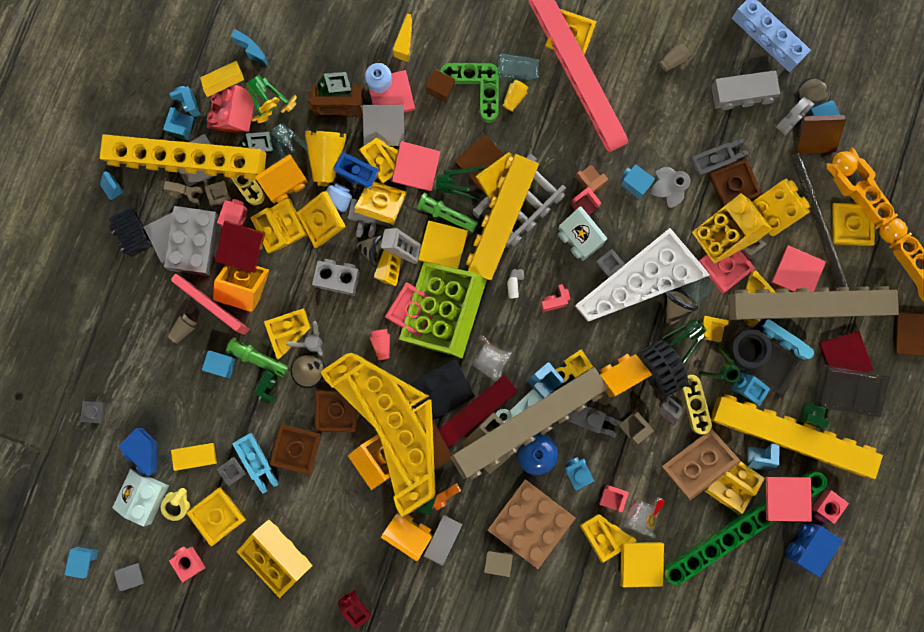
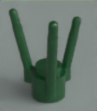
(447, 183)
(692, 329)
(727, 371)

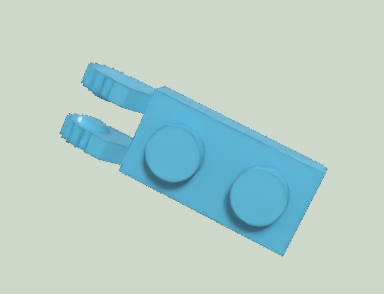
(786, 339)
(254, 461)

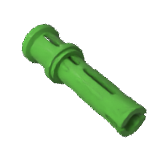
(439, 206)
(248, 353)

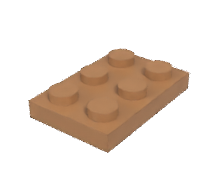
(701, 464)

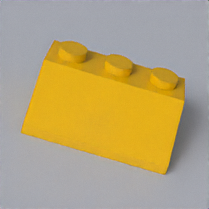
(274, 558)

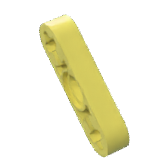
(246, 193)
(695, 420)

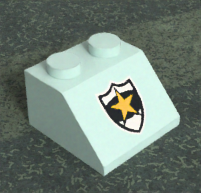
(581, 234)
(140, 498)

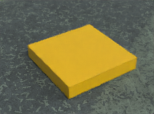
(580, 27)
(221, 78)
(490, 176)
(381, 202)
(320, 219)
(851, 226)
(443, 245)
(216, 516)
(642, 564)

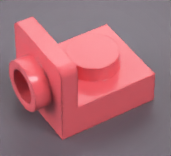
(552, 302)

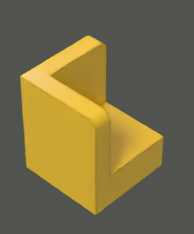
(714, 328)

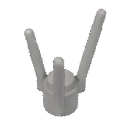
(312, 342)

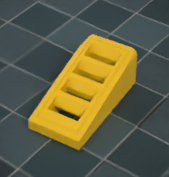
(403, 42)
(388, 268)

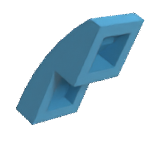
(252, 50)

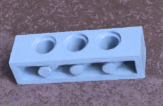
(771, 34)

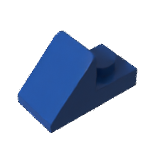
(356, 170)

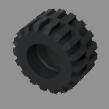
(666, 368)

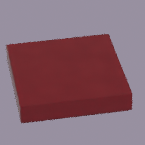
(239, 246)
(846, 352)

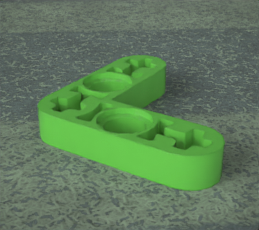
(484, 81)

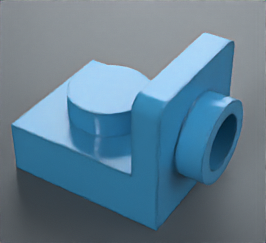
(187, 99)
(751, 388)
(578, 473)

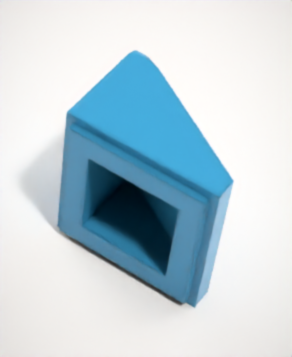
(110, 186)

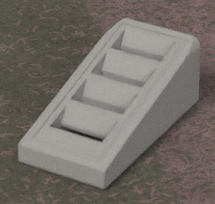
(400, 244)

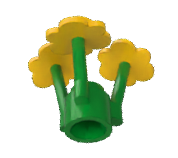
(257, 87)

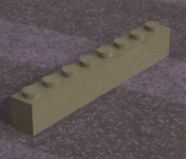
(813, 304)
(528, 423)

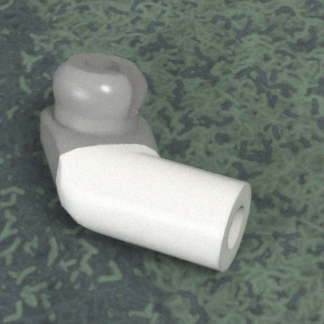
(512, 283)

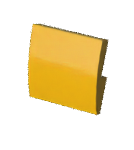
(279, 225)
(736, 487)

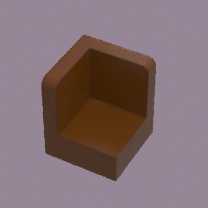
(439, 85)

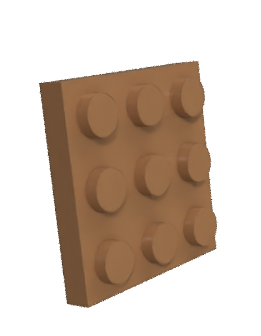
(531, 524)

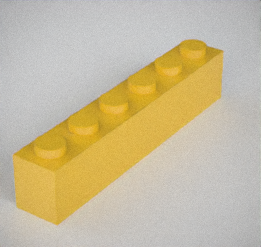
(502, 216)

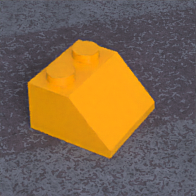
(282, 179)
(240, 287)
(624, 375)
(371, 462)
(407, 535)

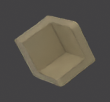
(636, 428)
(498, 563)

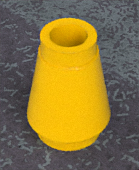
(515, 95)

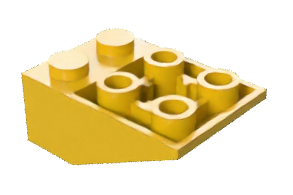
(731, 229)

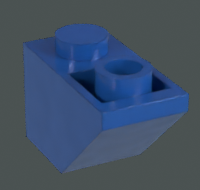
(141, 450)

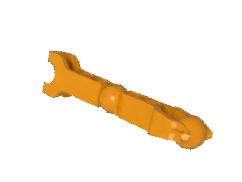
(891, 228)

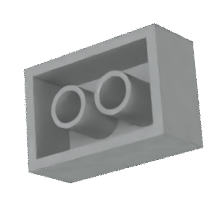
(191, 241)

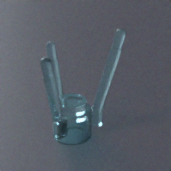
(283, 135)

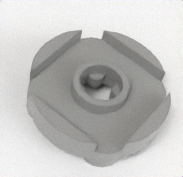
(795, 115)

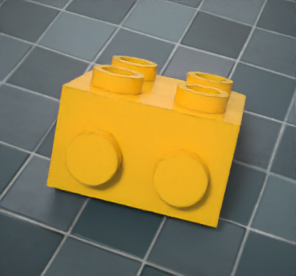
(782, 206)

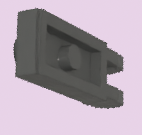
(717, 158)
(593, 420)

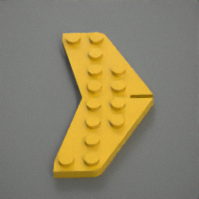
(403, 430)

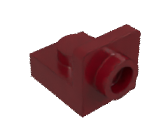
(353, 609)

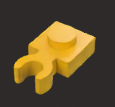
(576, 365)

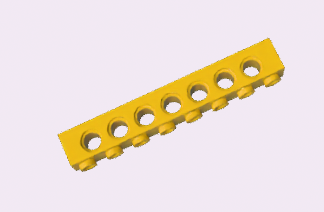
(113, 147)

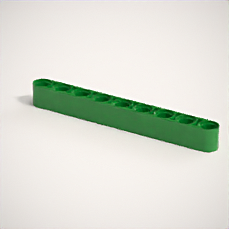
(737, 538)

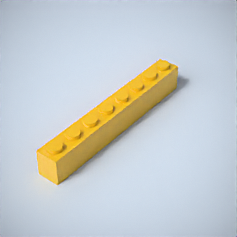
(795, 437)

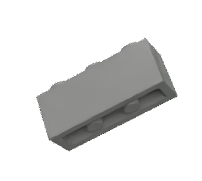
(745, 90)

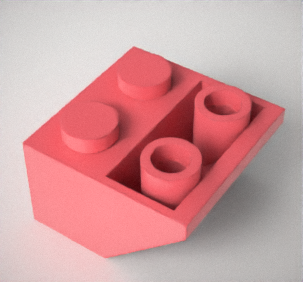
(231, 110)

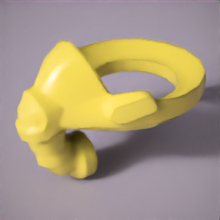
(176, 498)

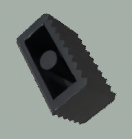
(130, 232)

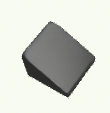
(128, 577)

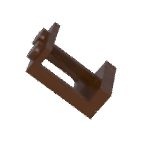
(351, 106)

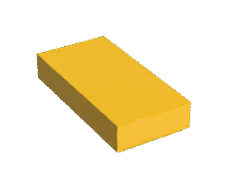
(193, 456)

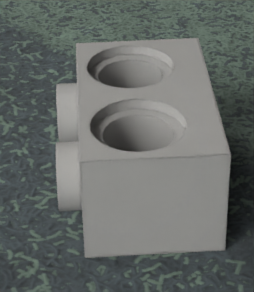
(335, 283)

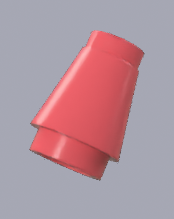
(381, 343)

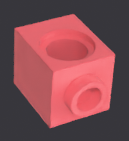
(233, 212)
(837, 504)
(195, 566)

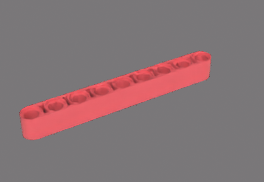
(580, 74)

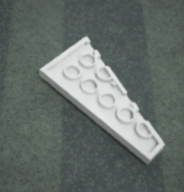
(653, 271)

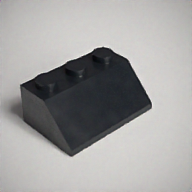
(445, 388)

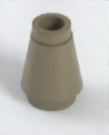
(675, 57)
(183, 326)

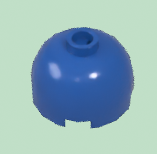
(548, 457)

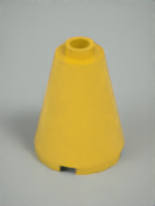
(323, 153)

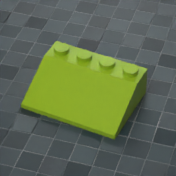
(453, 317)

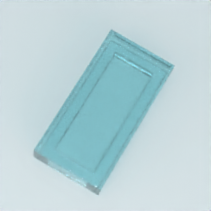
(518, 67)

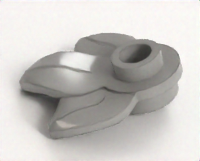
(668, 187)

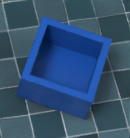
(813, 548)

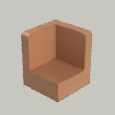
(591, 179)

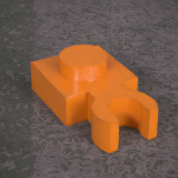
(444, 495)

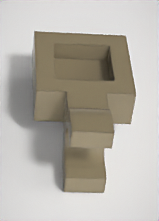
(178, 190)

